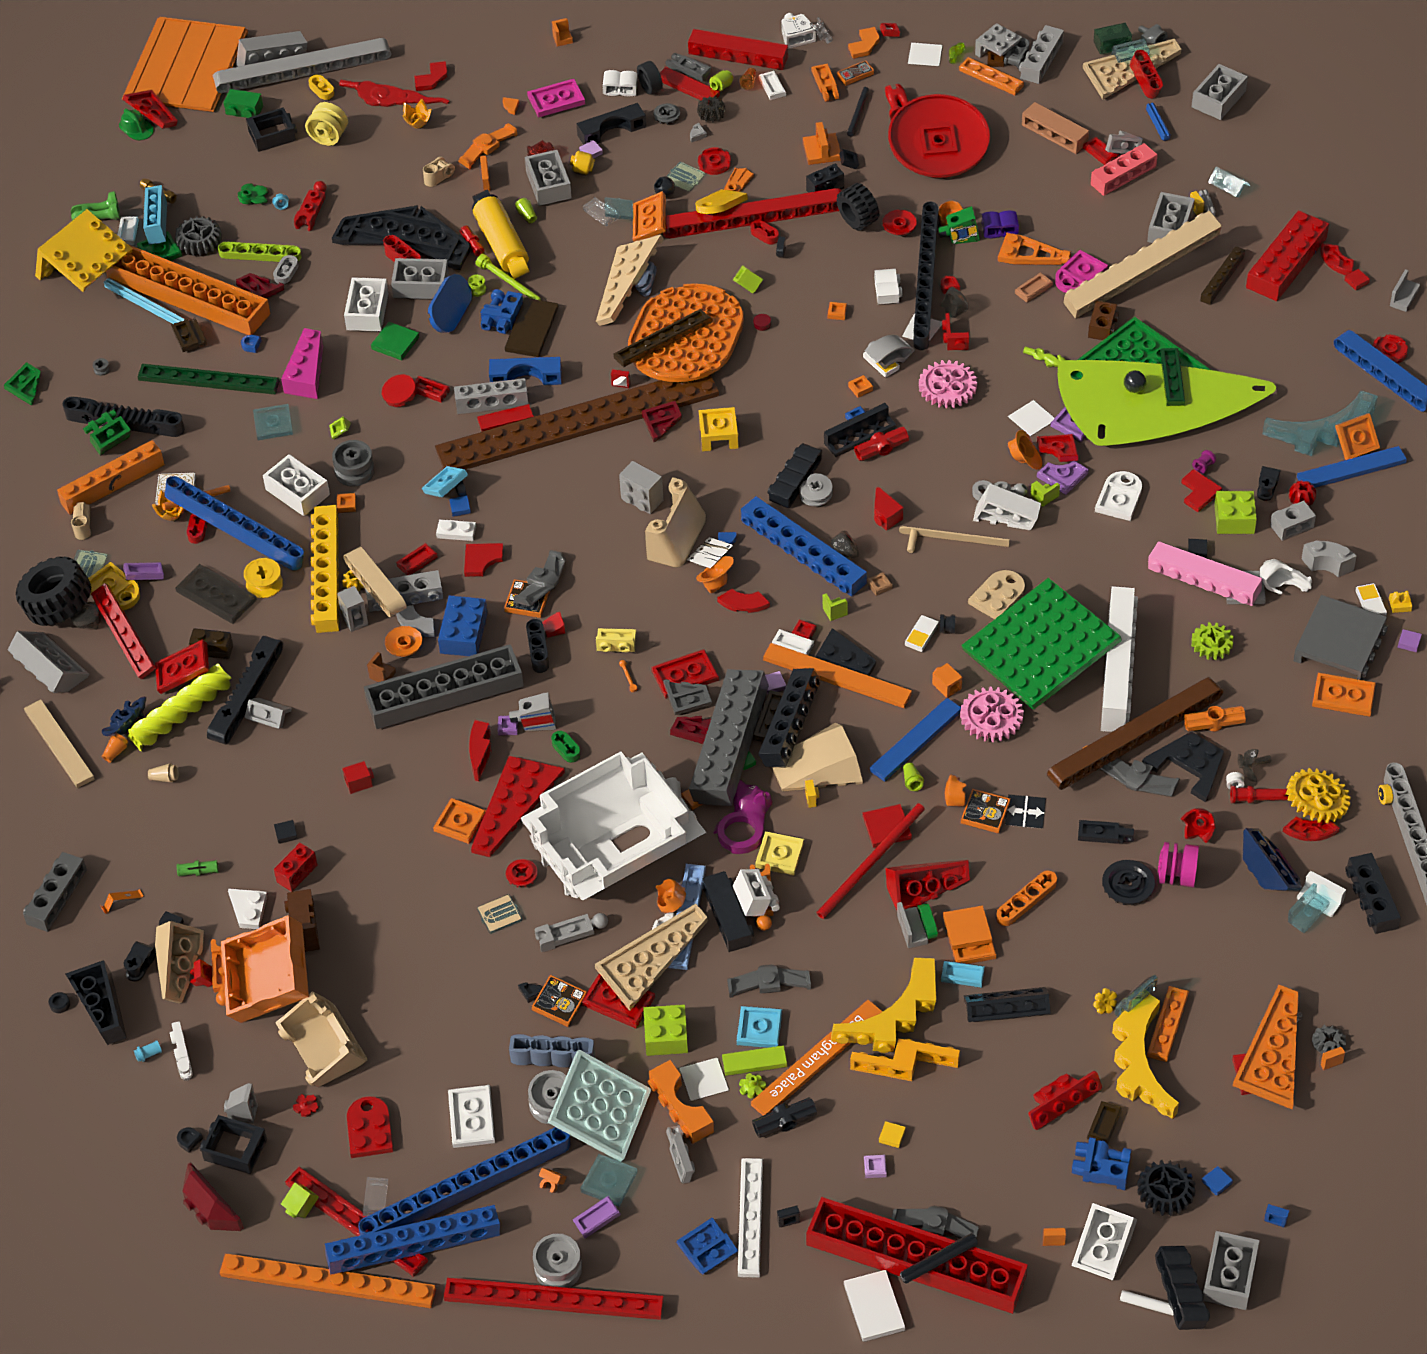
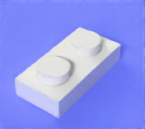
(456, 530)

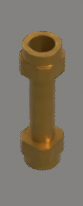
(170, 196)

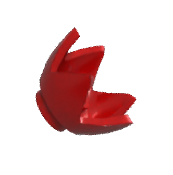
(1195, 828)

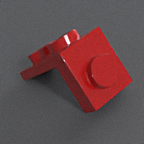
(954, 341)

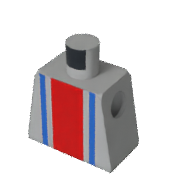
(535, 713)

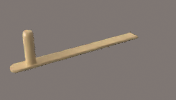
(914, 532)

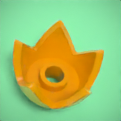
(417, 116)
(170, 514)

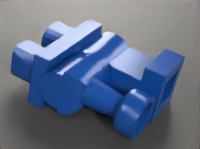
(501, 316)
(1097, 1165)

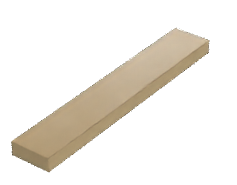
(59, 744)

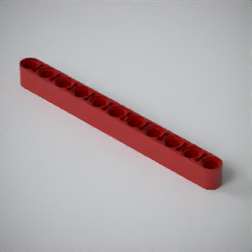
(745, 213)

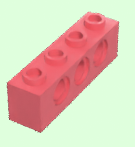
(1123, 169)

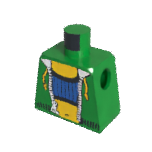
(961, 227)

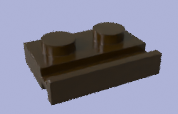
(188, 334)

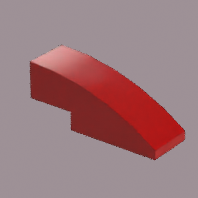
(479, 747)

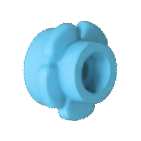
(280, 205)

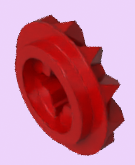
(521, 866)

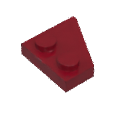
(259, 285)
(661, 419)
(690, 728)

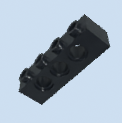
(1366, 866)

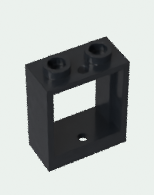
(268, 120)
(252, 1152)

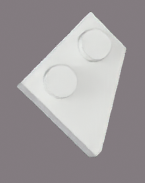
(248, 907)

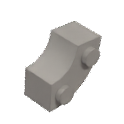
(889, 350)
(1328, 557)

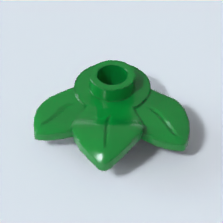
(251, 193)

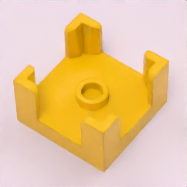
(718, 425)

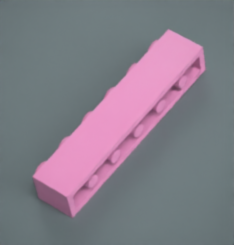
(1205, 573)

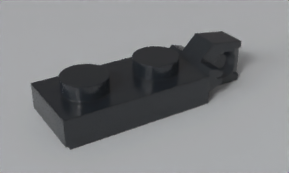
(1104, 832)

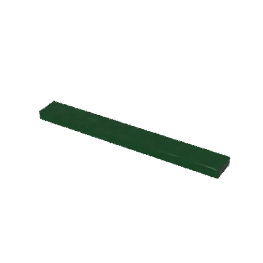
(208, 379)

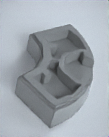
(411, 618)

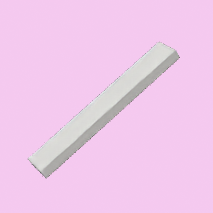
(750, 1217)

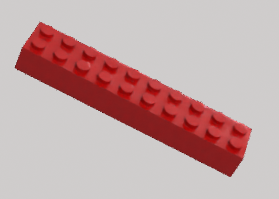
(896, 1246)

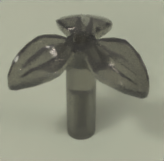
(1249, 760)

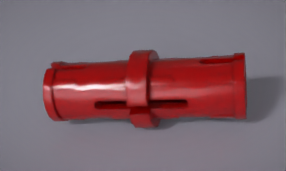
(472, 239)

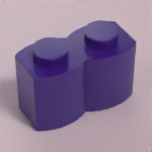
(998, 224)

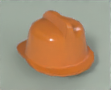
(1024, 450)
(716, 576)

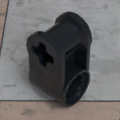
(1267, 483)
(139, 960)

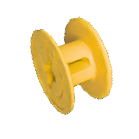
(256, 571)

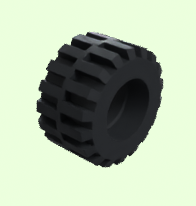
(858, 206)

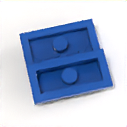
(706, 1246)

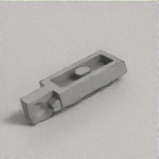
(679, 1153)

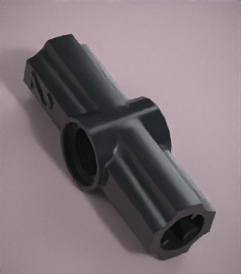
(784, 1117)

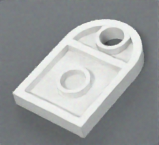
(1119, 498)

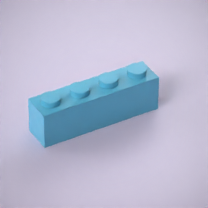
(155, 214)

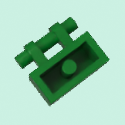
(109, 435)

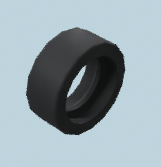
(649, 77)

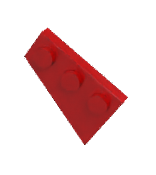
(152, 107)

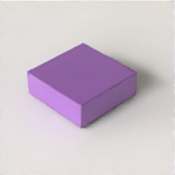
(1409, 640)
(505, 727)

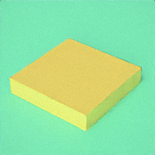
(780, 853)

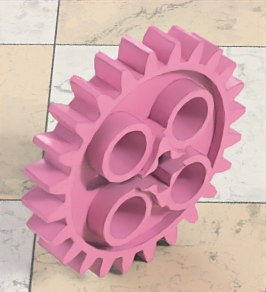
(947, 384)
(997, 713)

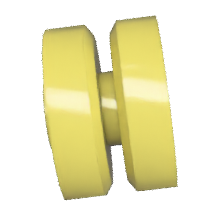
(326, 123)

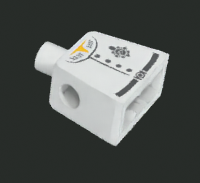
(797, 30)

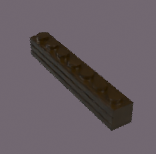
(1222, 275)

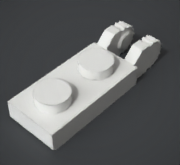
(181, 1052)

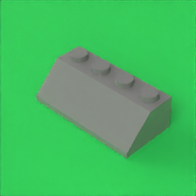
(47, 661)

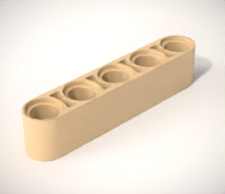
(375, 582)

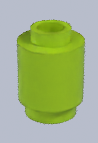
(721, 80)

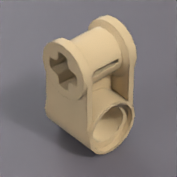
(437, 171)

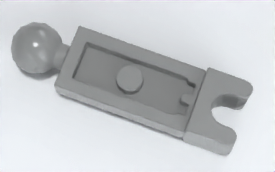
(568, 930)

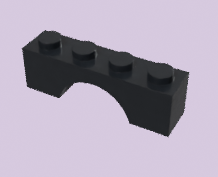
(629, 118)

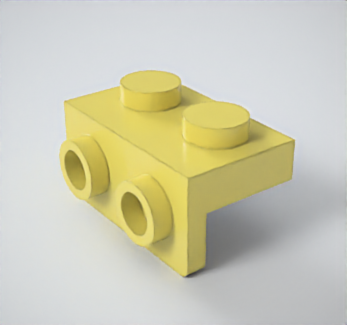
(616, 640)

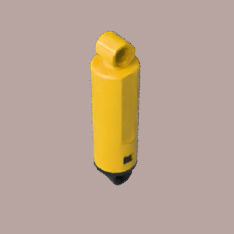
(500, 233)

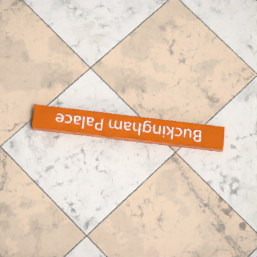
(808, 1065)

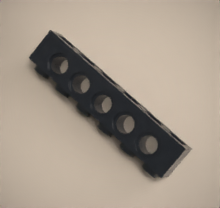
(789, 717)

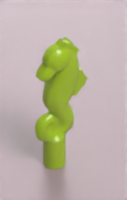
(1038, 354)

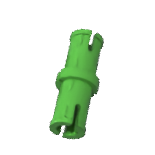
(211, 866)

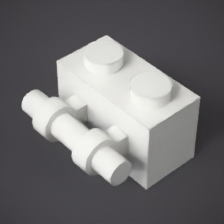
(755, 892)

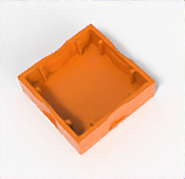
(264, 969)

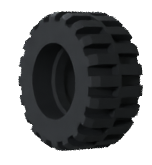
(53, 591)

